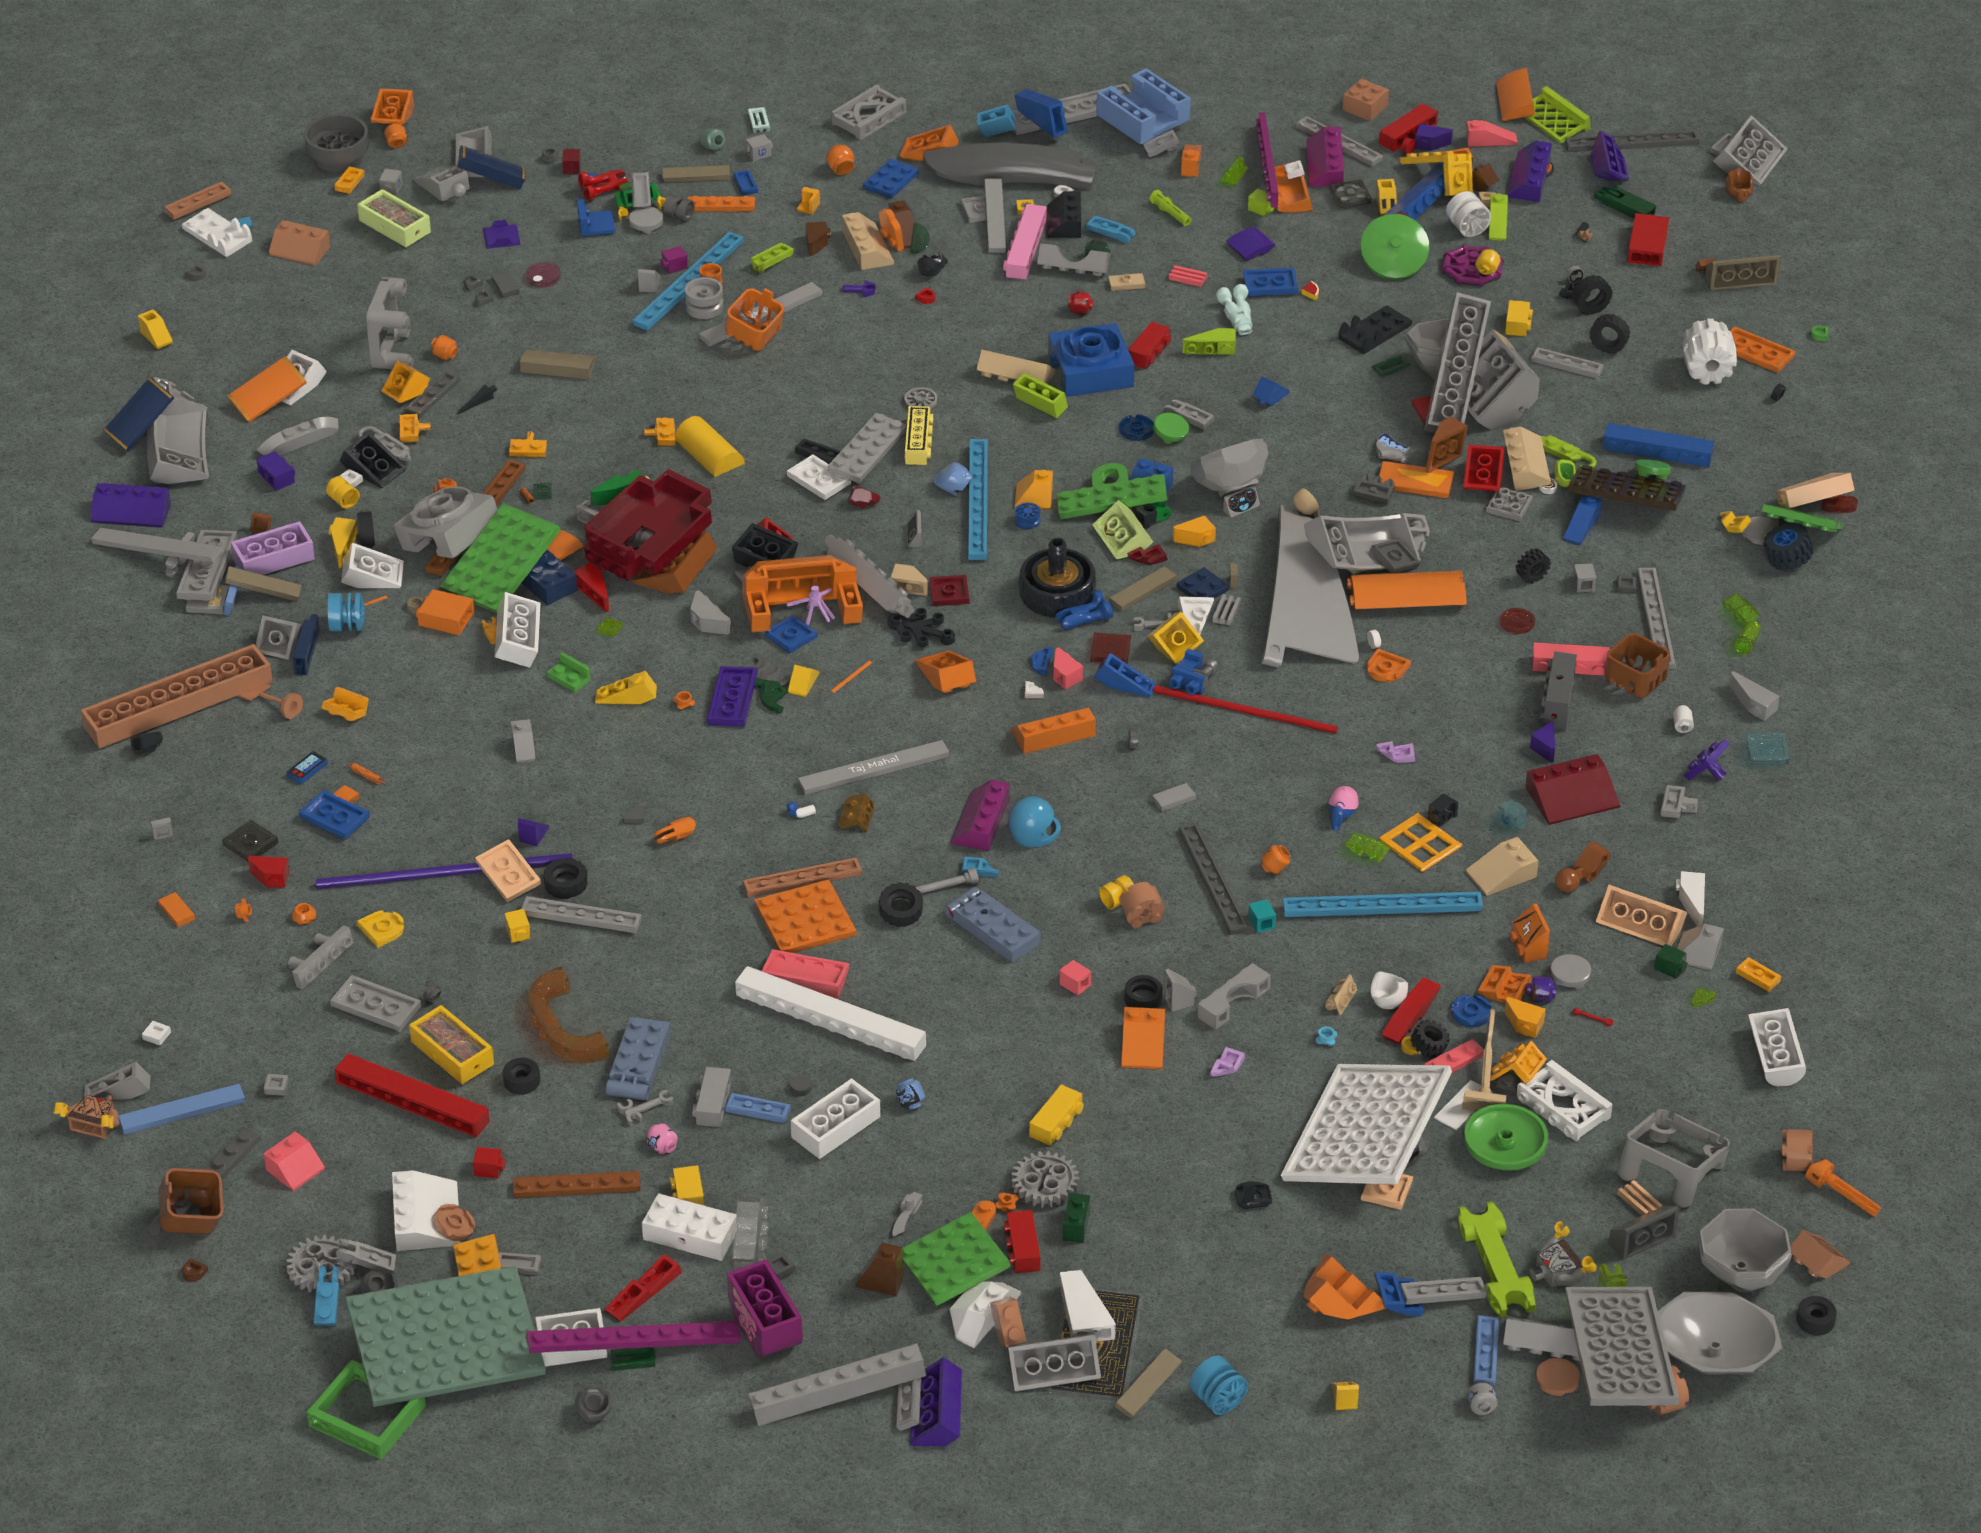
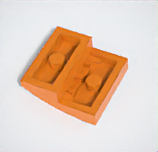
(564, 545)
(1503, 983)

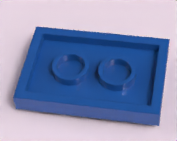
(891, 178)
(1270, 281)
(334, 814)

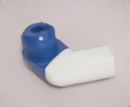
(800, 812)

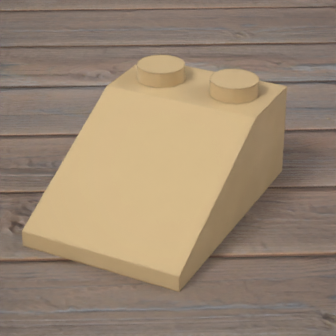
(1504, 867)

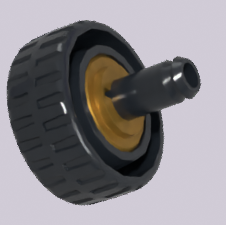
(1056, 579)

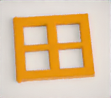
(1418, 843)

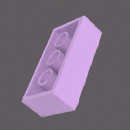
(273, 549)

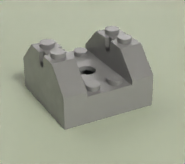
(1501, 384)

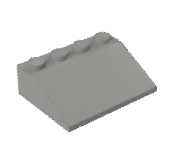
(1751, 149)

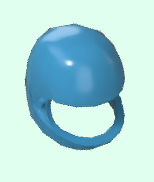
(1030, 820)

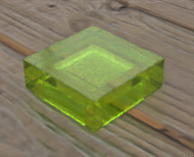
(610, 627)

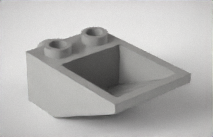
(445, 182)

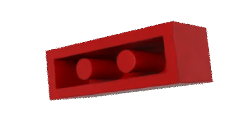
(1149, 344)
(1022, 1241)

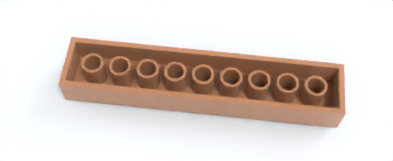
(176, 696)

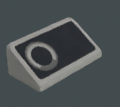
(914, 536)

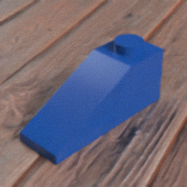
(1583, 520)
(1123, 677)

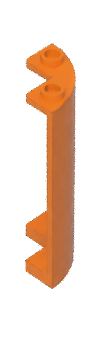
(1407, 590)

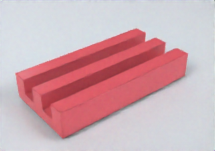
(1187, 276)

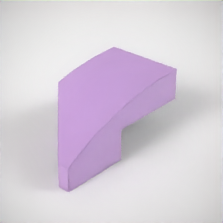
(1398, 754)
(1228, 1062)

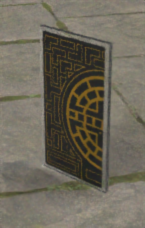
(1113, 1355)

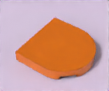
(1387, 666)

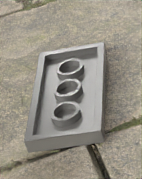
(375, 1003)

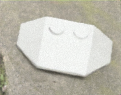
(972, 1311)

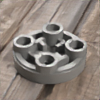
(646, 219)
(1570, 971)

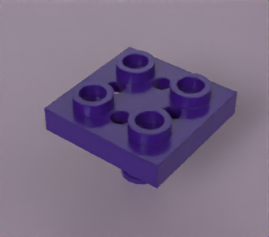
(1707, 760)

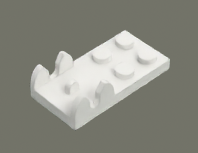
(218, 232)

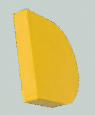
(382, 927)

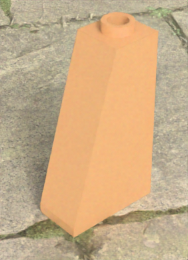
(1815, 489)

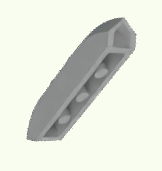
(299, 435)

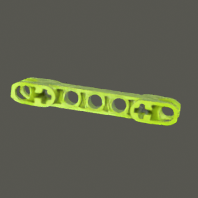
(1505, 1284)

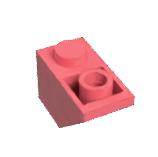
(1066, 669)

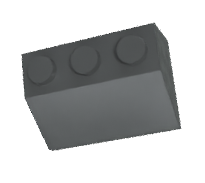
(1644, 1231)

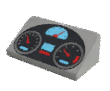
(1241, 501)

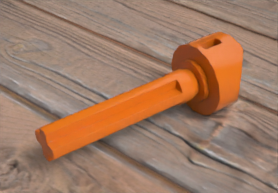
(1824, 1175)

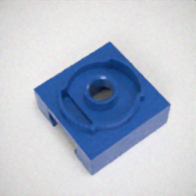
(1091, 359)

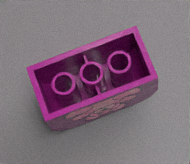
(763, 1309)

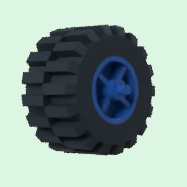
(1788, 546)

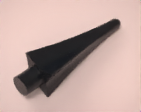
(483, 395)

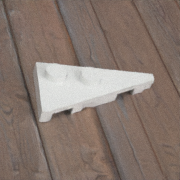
(1195, 610)

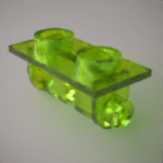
(1235, 172)

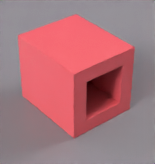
(1075, 977)

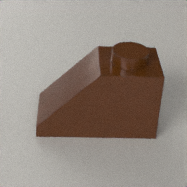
(817, 236)

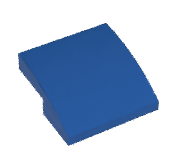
(1392, 1295)

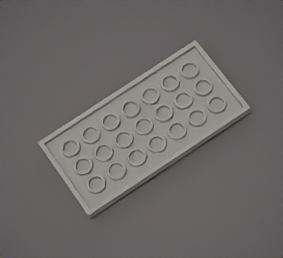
(1621, 1346)

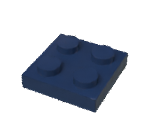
(1202, 584)

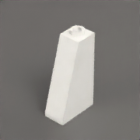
(1084, 1308)

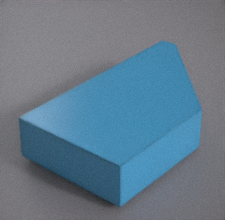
(981, 866)

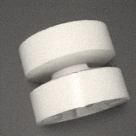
(1468, 214)

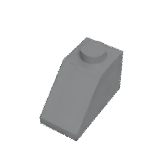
(523, 741)
(1178, 991)

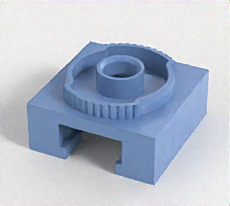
(1145, 111)

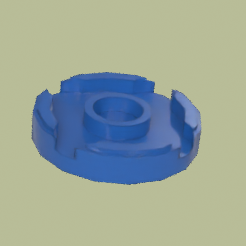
(1470, 1016)

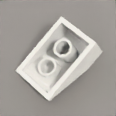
(310, 370)
(371, 569)

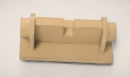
(1341, 995)

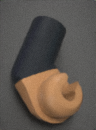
(1583, 231)

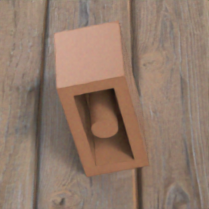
(1008, 1321)

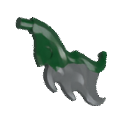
(771, 684)

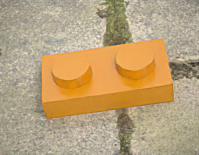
(349, 180)
(1758, 974)

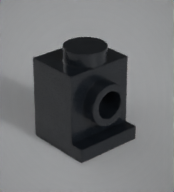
(1442, 809)

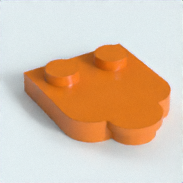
(891, 229)

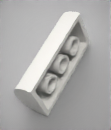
(1778, 1047)

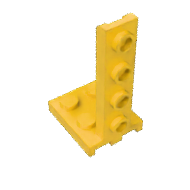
(1456, 169)

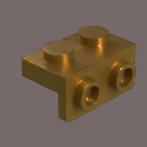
(857, 811)

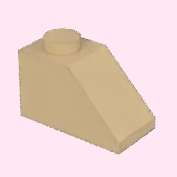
(910, 579)

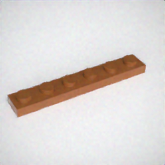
(576, 1184)

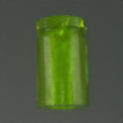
(1747, 637)

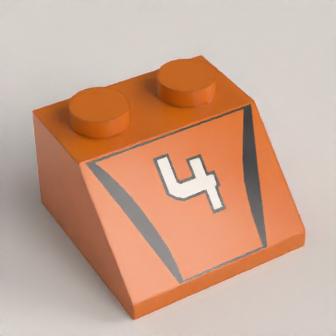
(1530, 935)

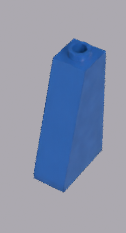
(1042, 111)

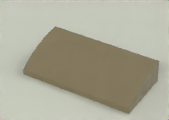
(557, 363)

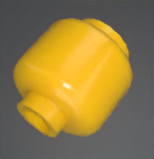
(1488, 262)

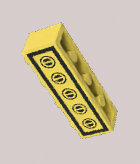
(918, 435)

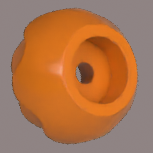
(303, 914)

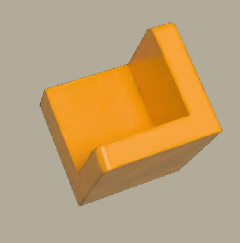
(810, 200)

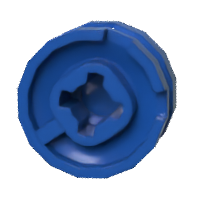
(1027, 517)

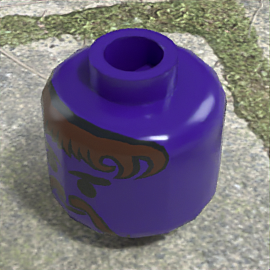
(1541, 989)

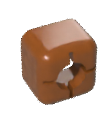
(203, 1190)

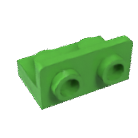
(569, 673)

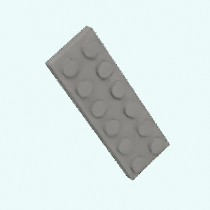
(867, 448)
(203, 578)

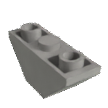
(708, 616)

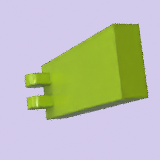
(771, 256)

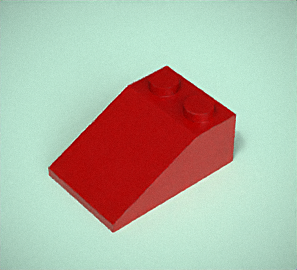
(1484, 468)

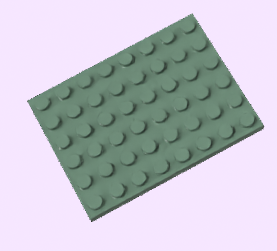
(444, 1336)

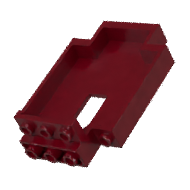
(668, 507)

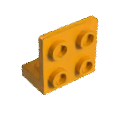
(1524, 1060)

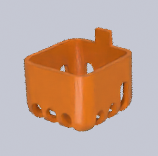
(751, 333)

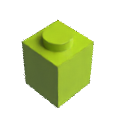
(1258, 203)

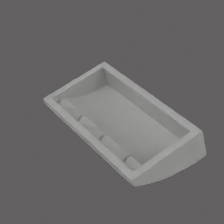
(476, 139)

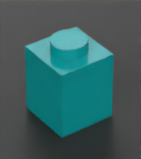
(1262, 916)

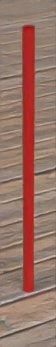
(1246, 709)

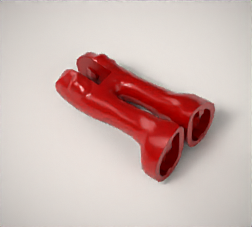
(611, 178)

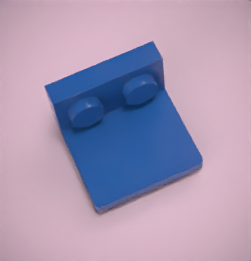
(594, 222)

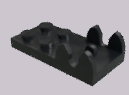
(1374, 329)

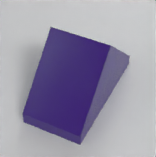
(1544, 742)
(531, 831)

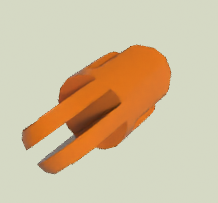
(677, 830)

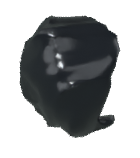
(931, 265)

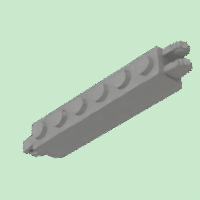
(870, 578)

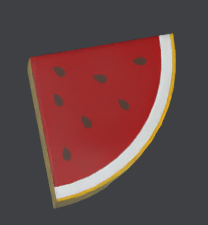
(1311, 290)

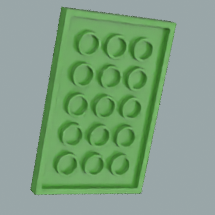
(500, 557)

